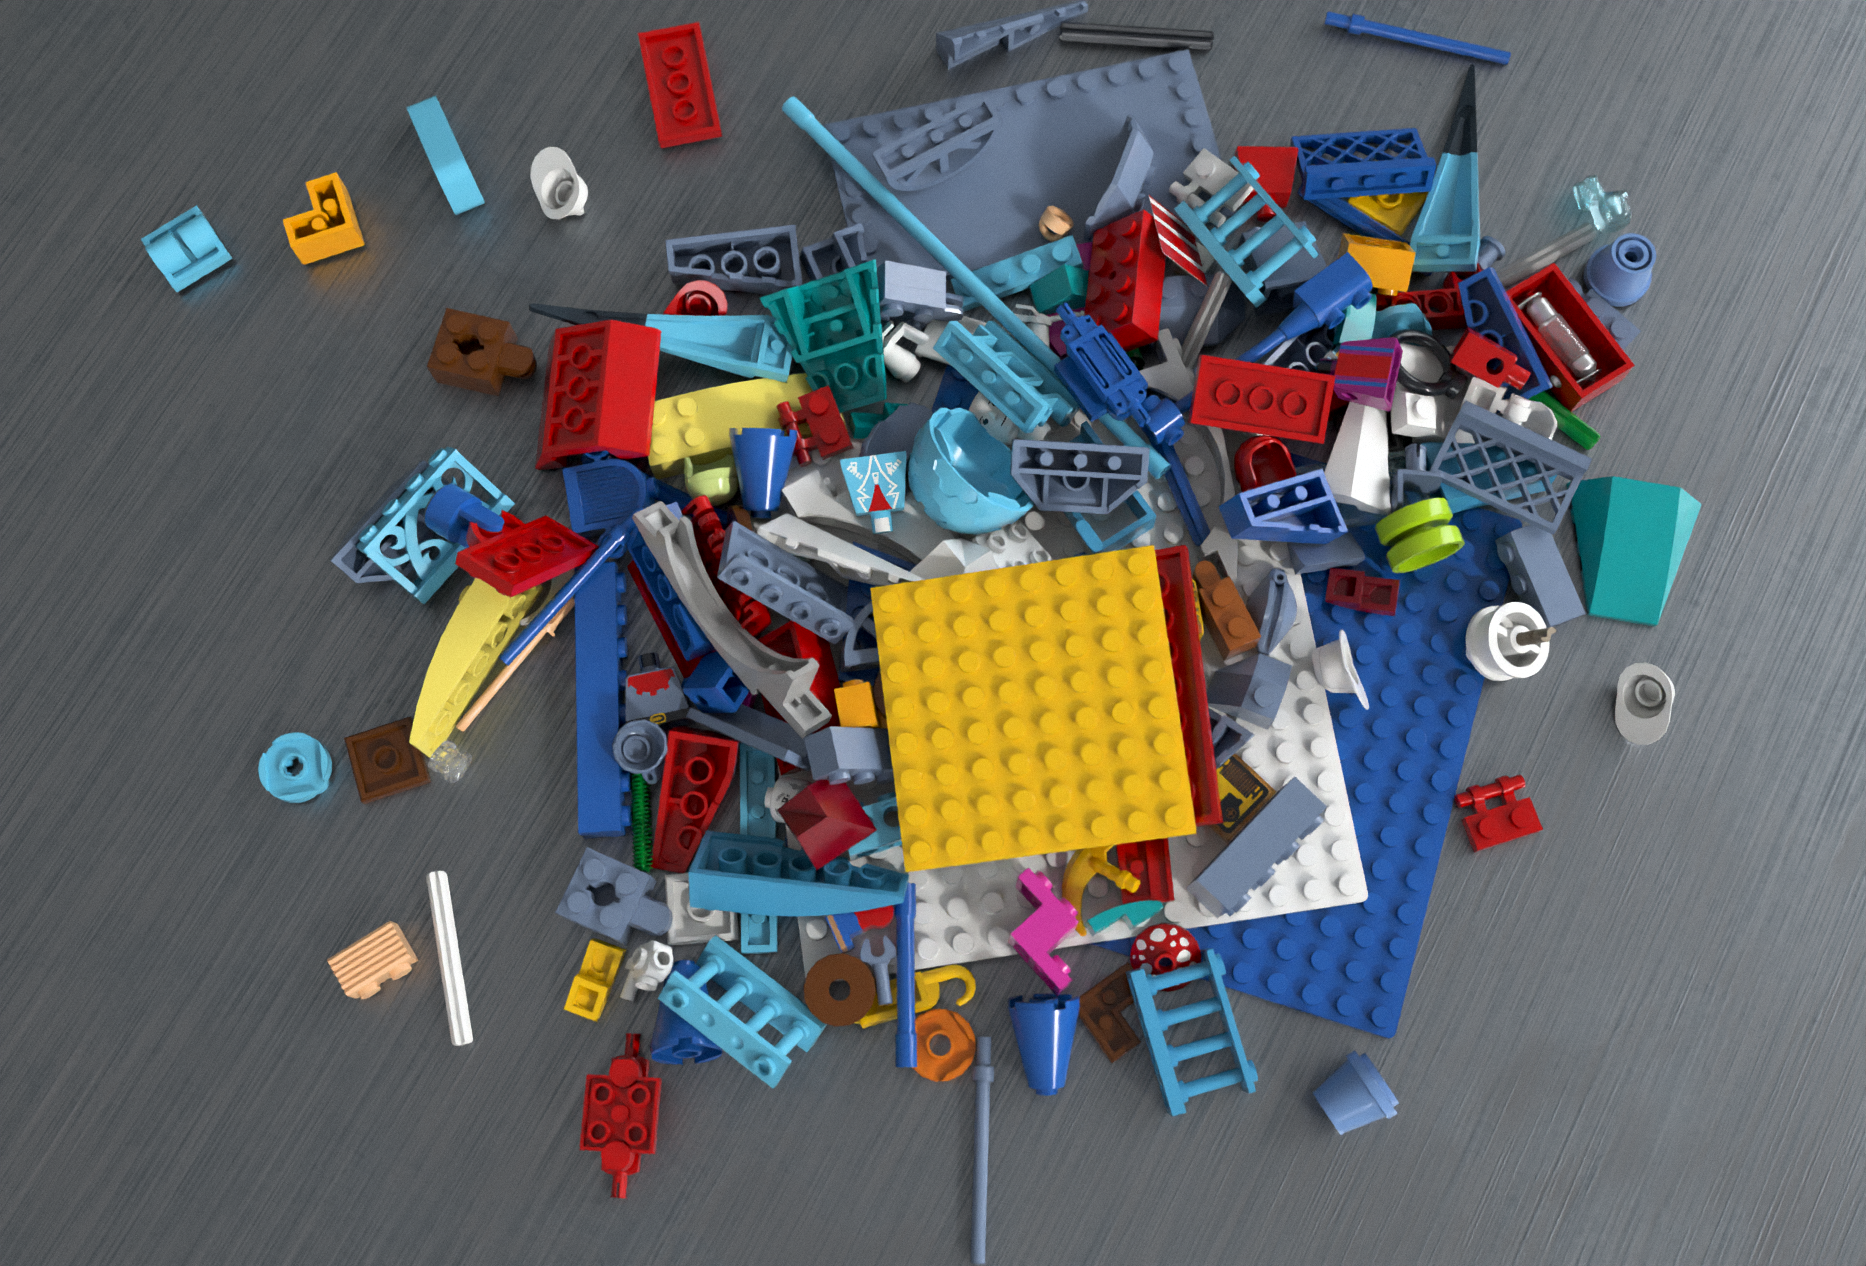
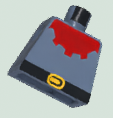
(656, 695)

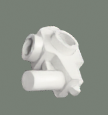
(647, 967)

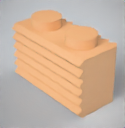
(373, 961)

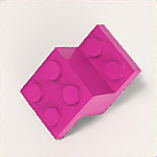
(1044, 930)

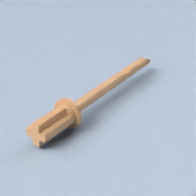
(507, 671)

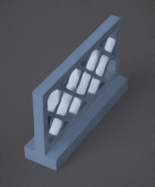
(1527, 446)

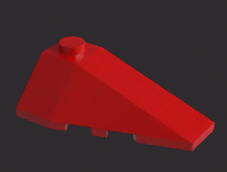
(693, 785)

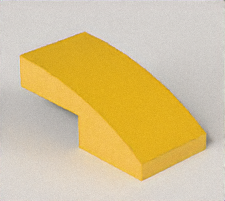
(595, 980)

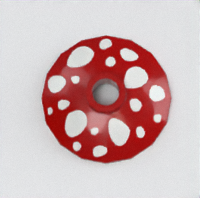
(1164, 941)

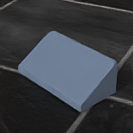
(1318, 557)

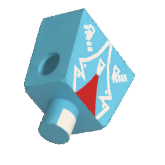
(876, 487)

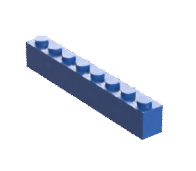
(600, 703)

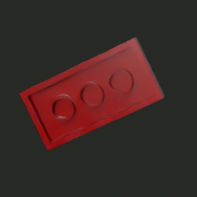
(679, 85)
(1261, 399)

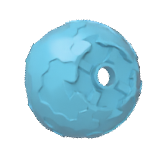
(964, 475)

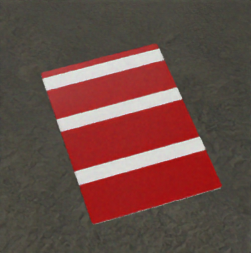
(1177, 240)

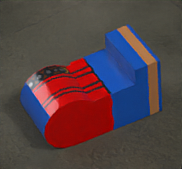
(849, 925)

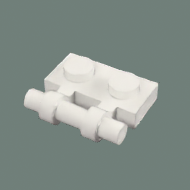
(1209, 175)

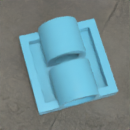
(186, 249)

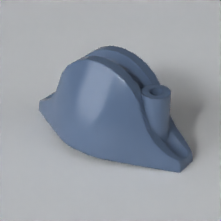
(1272, 609)

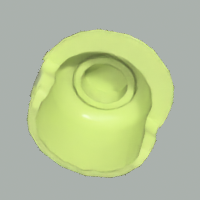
(715, 480)

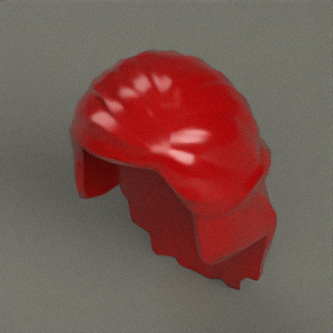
(1262, 462)

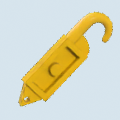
(926, 993)

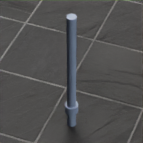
(983, 1075)

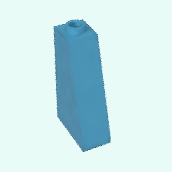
(1460, 501)

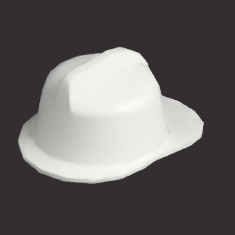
(557, 184)
(1336, 670)
(1643, 703)

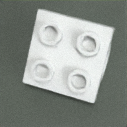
(1013, 546)

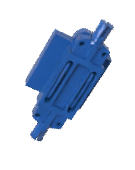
(1099, 371)

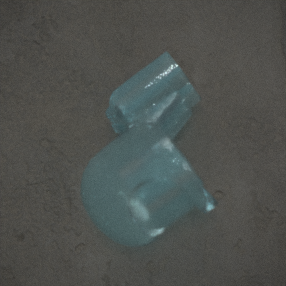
(1608, 209)

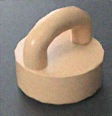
(1057, 221)

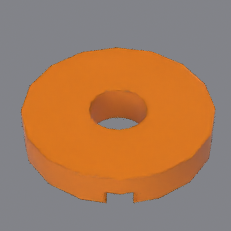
(962, 1048)

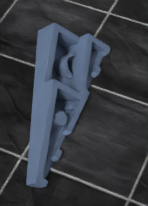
(1012, 31)
(834, 254)

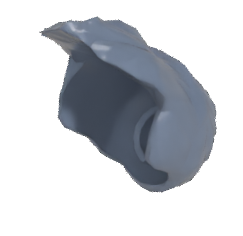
(896, 432)

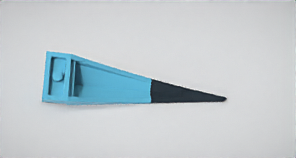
(1449, 222)
(731, 343)

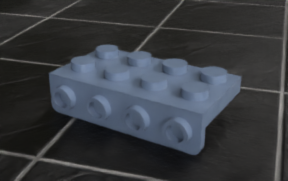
(784, 583)

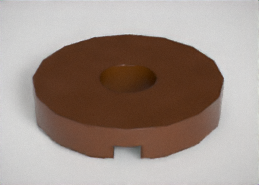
(861, 989)

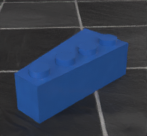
(1493, 316)
(681, 623)

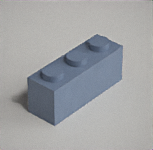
(1539, 574)
(850, 754)

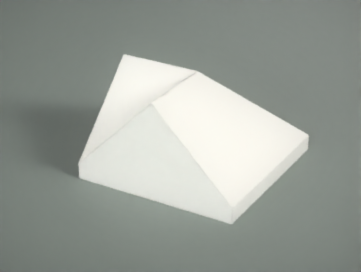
(955, 558)

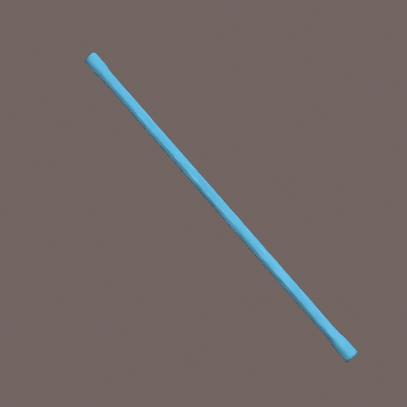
(806, 121)

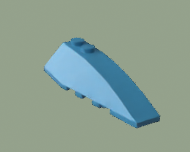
(772, 880)

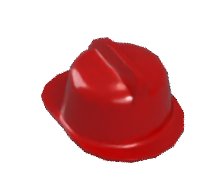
(698, 299)

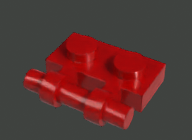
(824, 422)
(1500, 824)

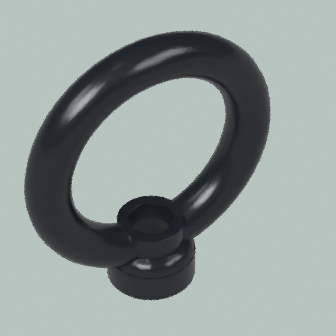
(1450, 381)

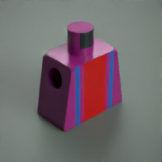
(1366, 371)

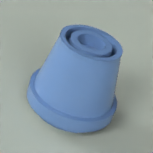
(1621, 269)
(1356, 1094)

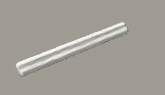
(449, 958)

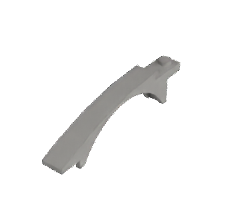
(1174, 382)
(778, 677)

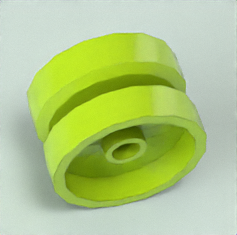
(1419, 535)

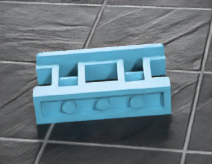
(1007, 375)

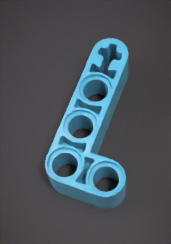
(445, 155)

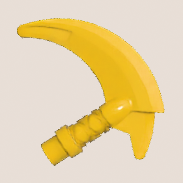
(1082, 868)

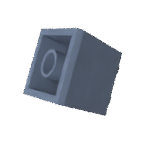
(1292, 274)

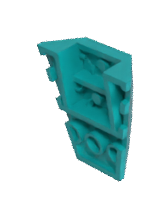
(836, 333)
(1630, 544)

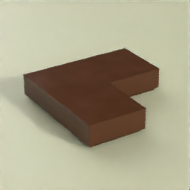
(1102, 1015)

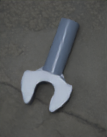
(880, 968)

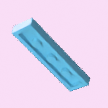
(1022, 270)

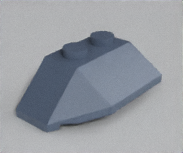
(1123, 180)
(1182, 300)
(1078, 474)
(357, 564)

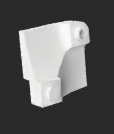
(1426, 416)

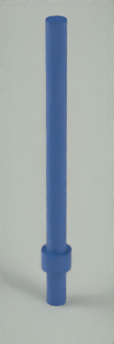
(1358, 24)
(618, 535)

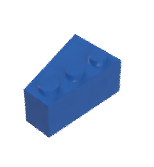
(1286, 511)

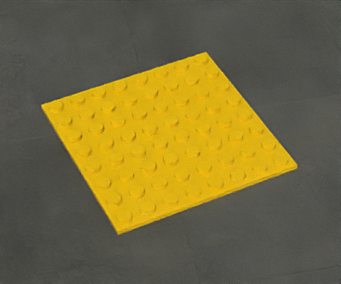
(1032, 710)

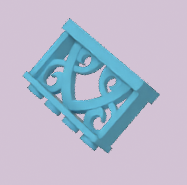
(430, 572)

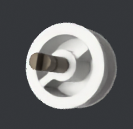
(1508, 641)

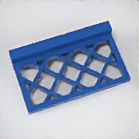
(1359, 175)

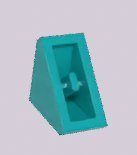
(1058, 287)

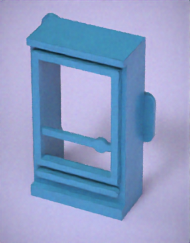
(1135, 502)

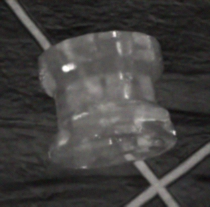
(450, 761)

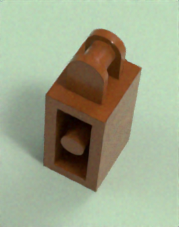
(1224, 612)

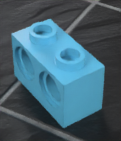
(885, 836)

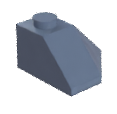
(1250, 689)

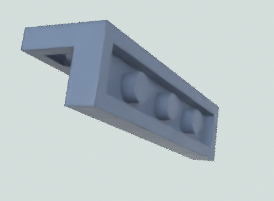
(759, 732)

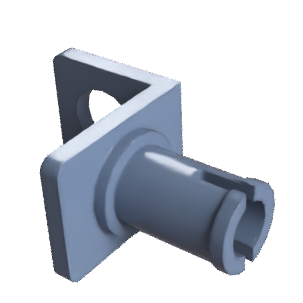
(1413, 477)

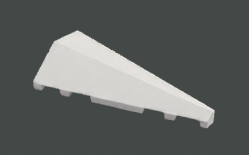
(1360, 460)
(846, 559)

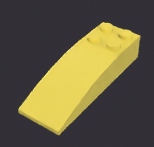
(700, 421)
(464, 658)

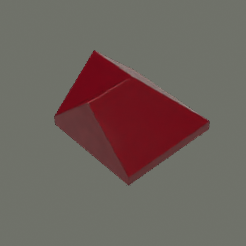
(826, 821)

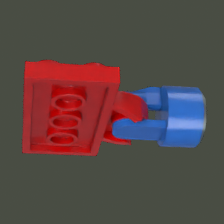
(501, 546)

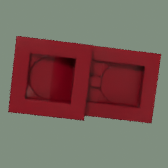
(1362, 593)

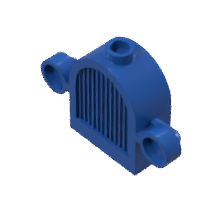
(605, 495)

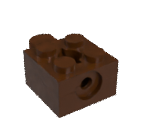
(478, 353)

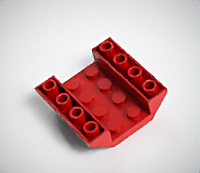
(598, 392)

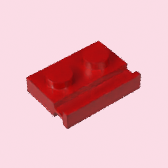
(1151, 865)

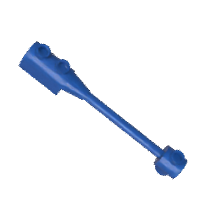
(1315, 304)

